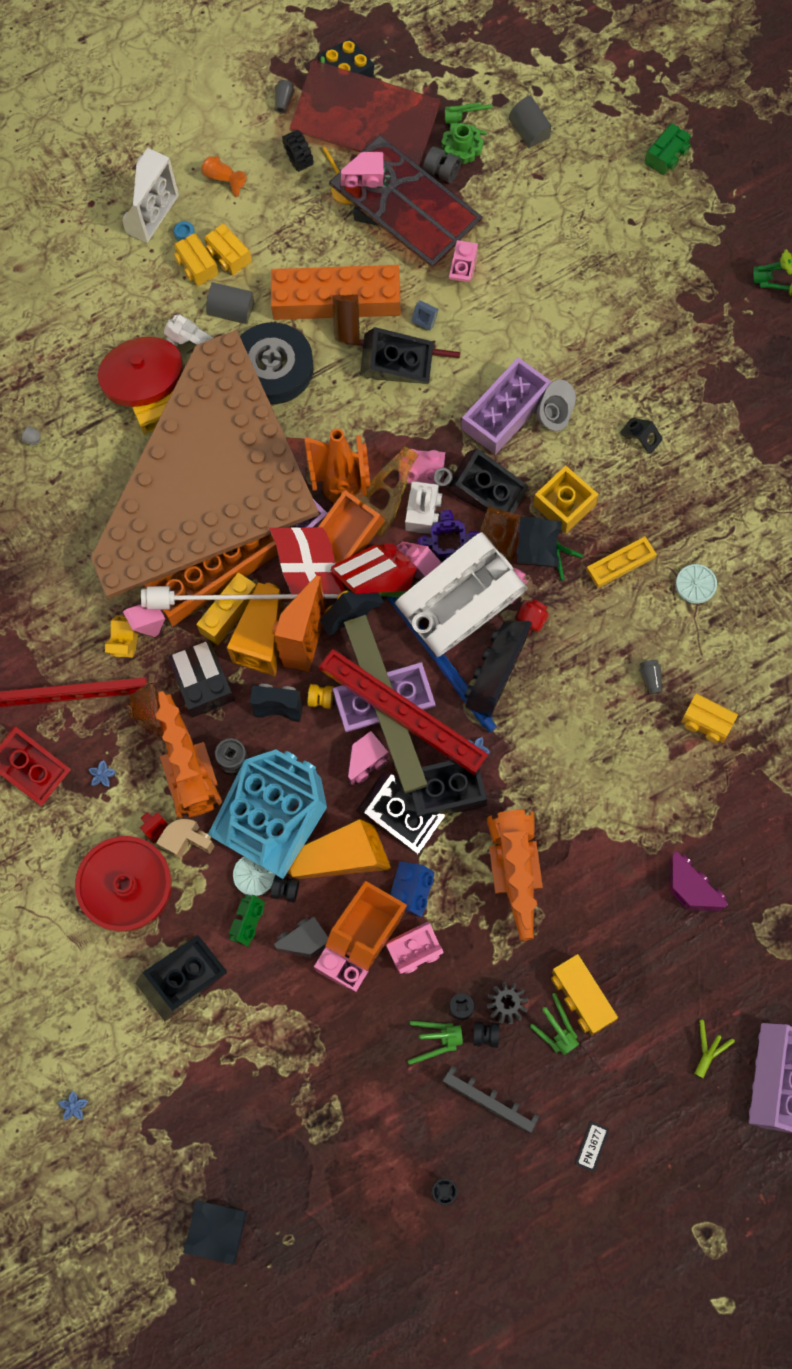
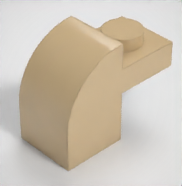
(182, 833)

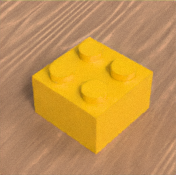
(565, 499)

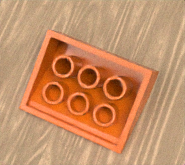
(300, 627)

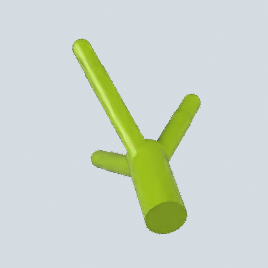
(709, 1054)

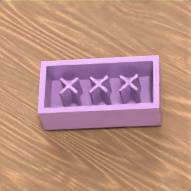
(505, 406)

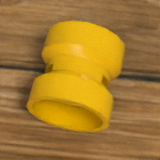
(326, 696)

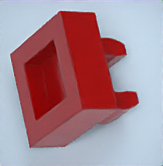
(153, 826)

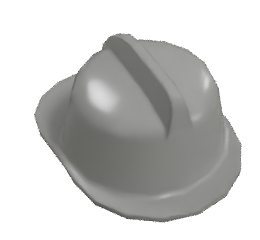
(556, 405)

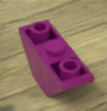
(692, 887)

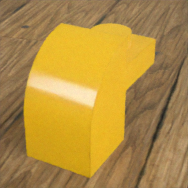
(123, 638)

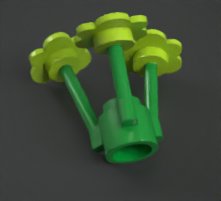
(764, 273)

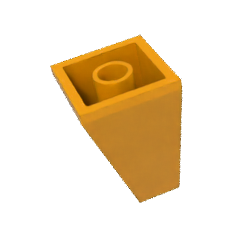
(253, 640)
(342, 852)

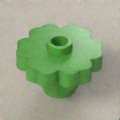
(463, 142)

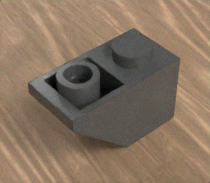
(304, 941)

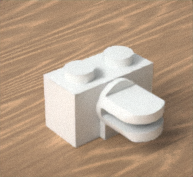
(422, 507)

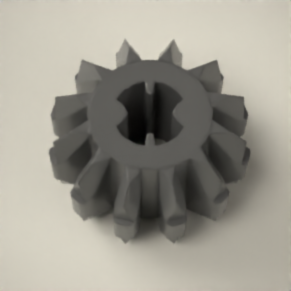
(515, 1000)

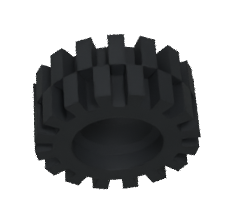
(297, 150)

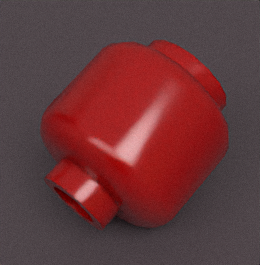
(533, 612)

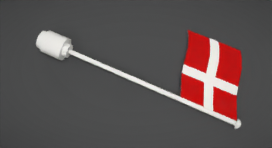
(301, 555)

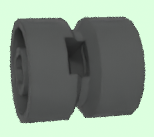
(441, 164)
(230, 756)

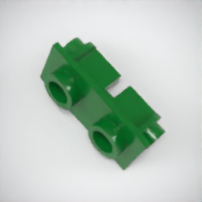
(251, 910)

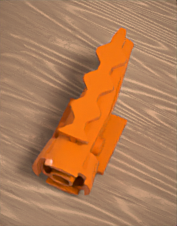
(338, 465)
(185, 765)
(516, 865)

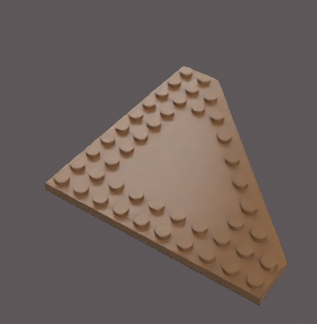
(206, 477)

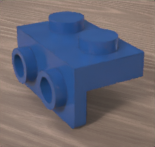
(413, 886)

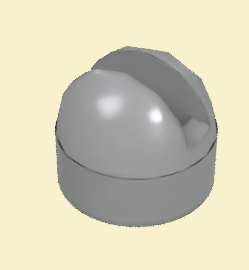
(31, 436)
(439, 474)

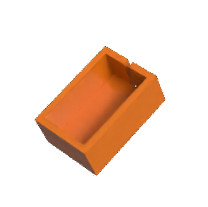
(350, 526)
(366, 925)

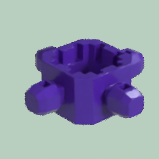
(445, 525)

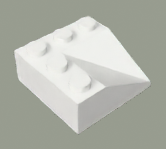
(153, 195)

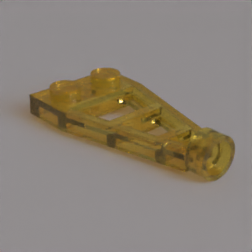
(395, 493)

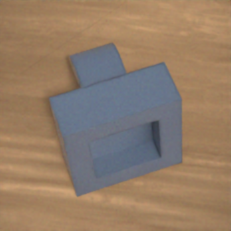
(424, 315)

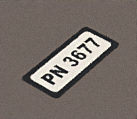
(592, 1146)

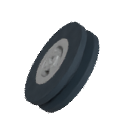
(271, 342)

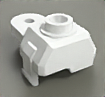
(182, 330)

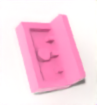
(425, 466)
(414, 948)

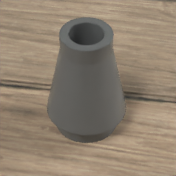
(283, 95)
(652, 676)

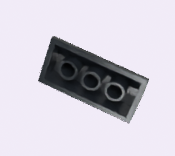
(497, 667)

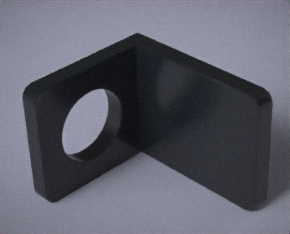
(640, 430)

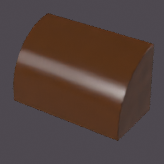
(346, 318)

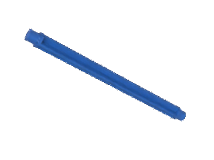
(448, 670)

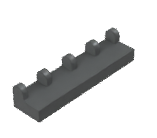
(488, 1102)

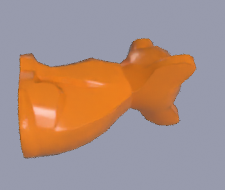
(215, 169)

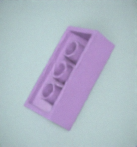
(407, 681)
(773, 1079)

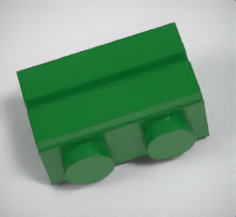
(667, 149)

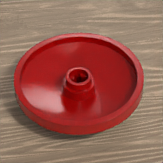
(140, 371)
(123, 884)

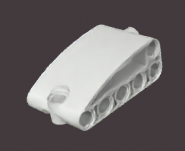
(461, 594)

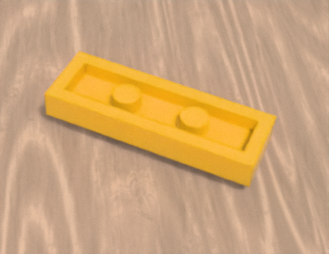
(621, 562)

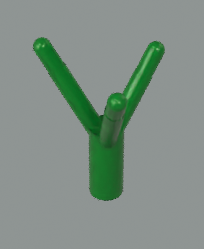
(559, 547)

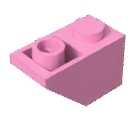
(364, 170)
(464, 261)
(421, 557)
(365, 757)
(340, 970)

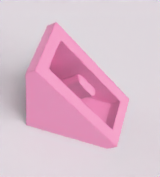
(145, 620)

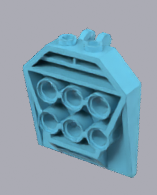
(259, 843)

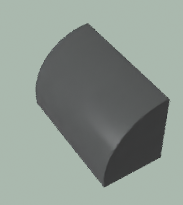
(530, 122)
(229, 303)

